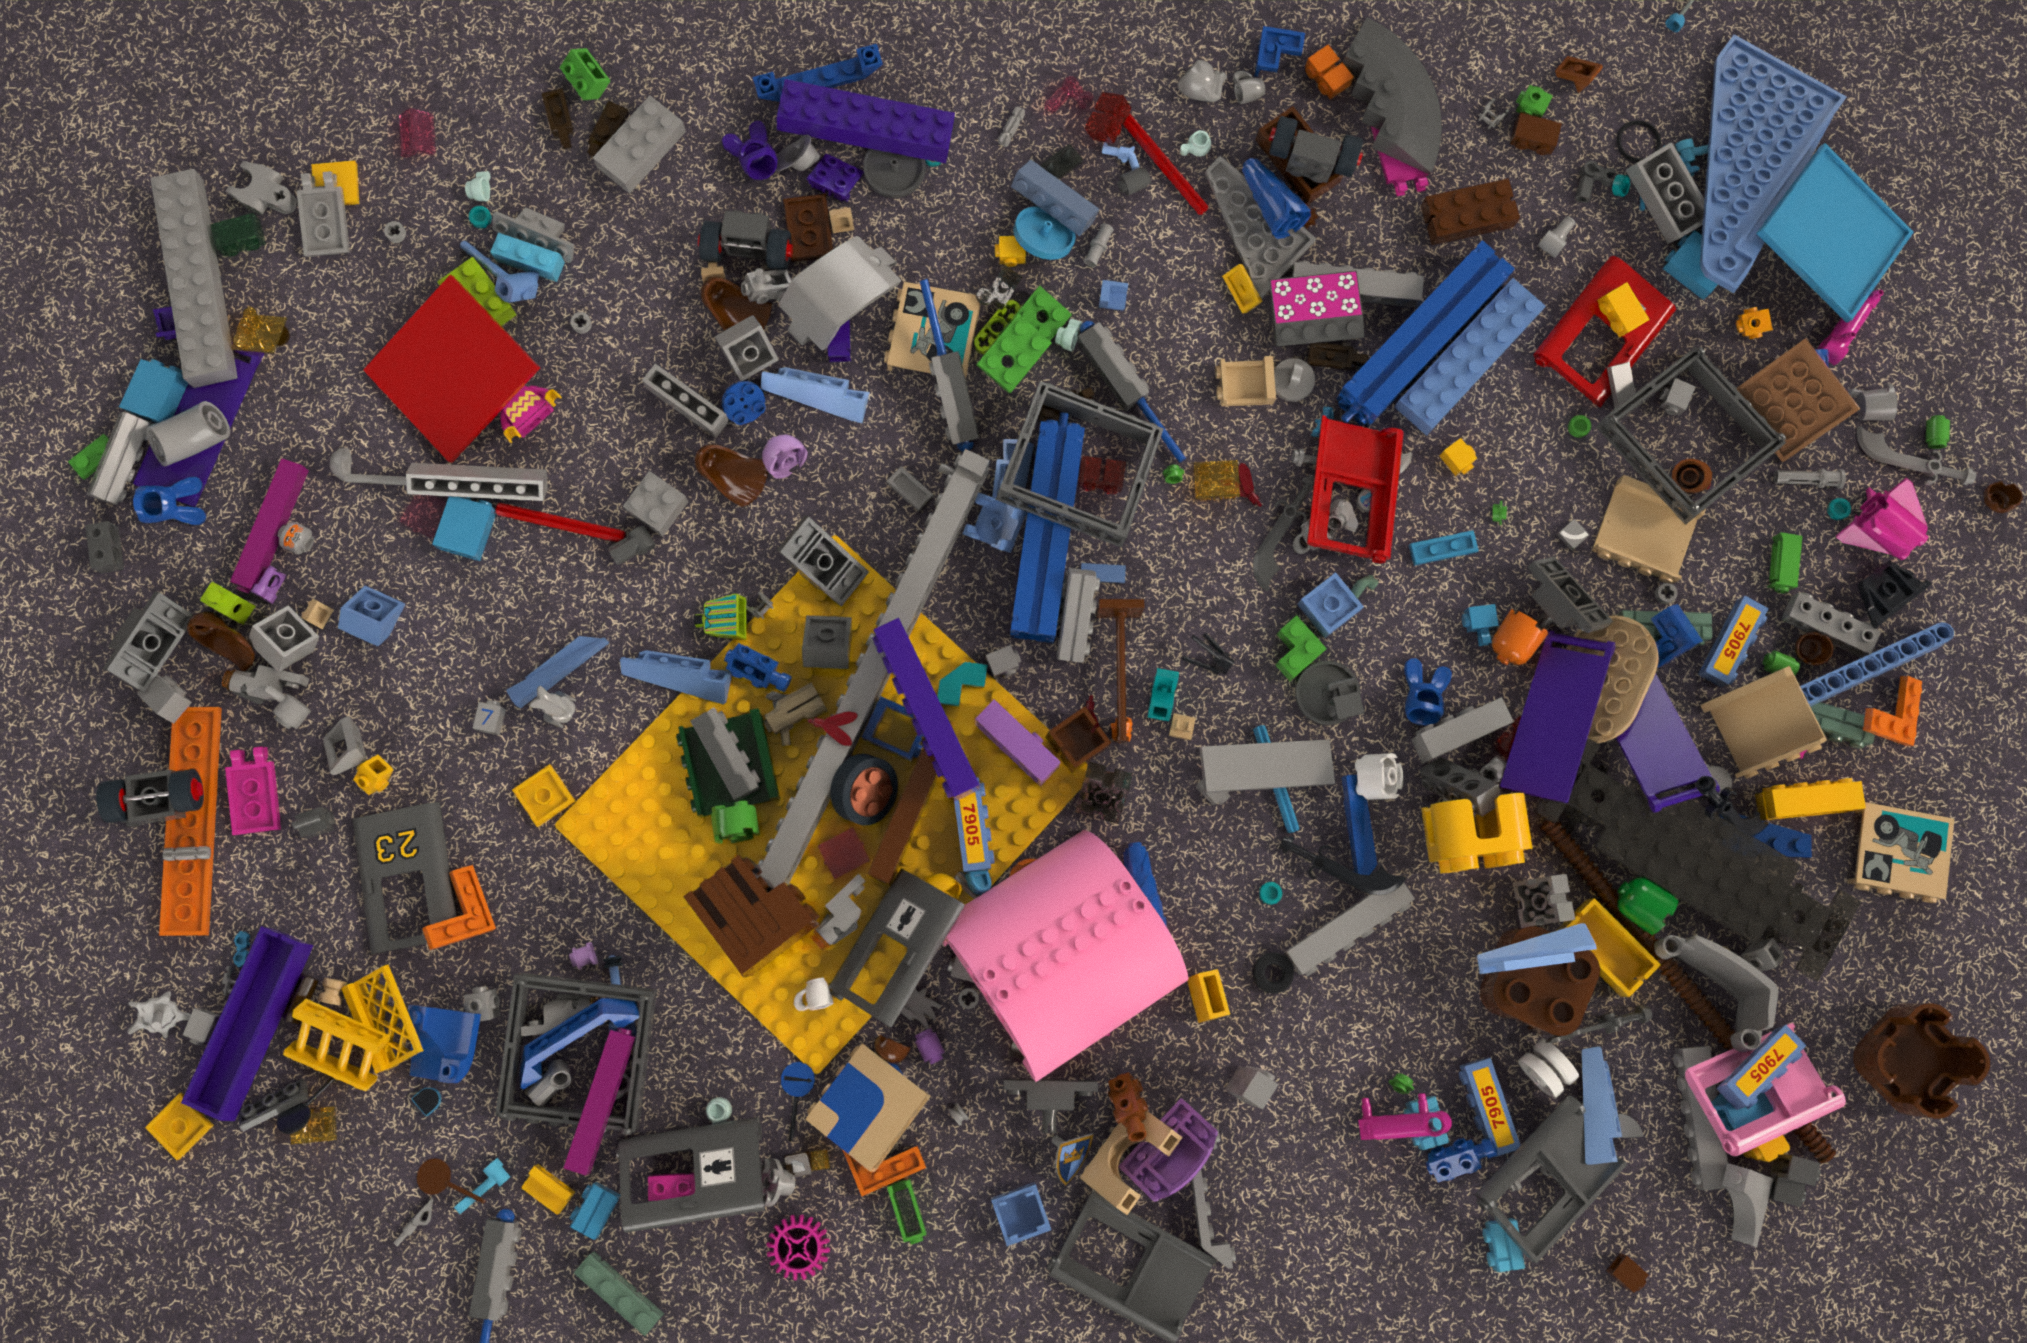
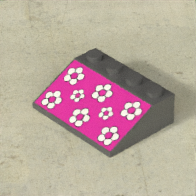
(1316, 308)

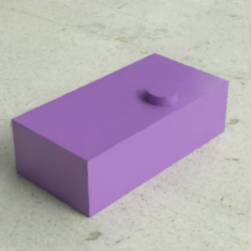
(1017, 742)

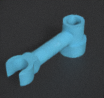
(1688, 151)
(495, 1175)

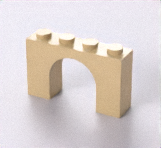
(1103, 1170)

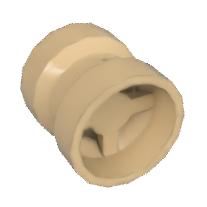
(332, 991)

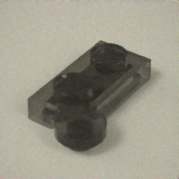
(1000, 289)

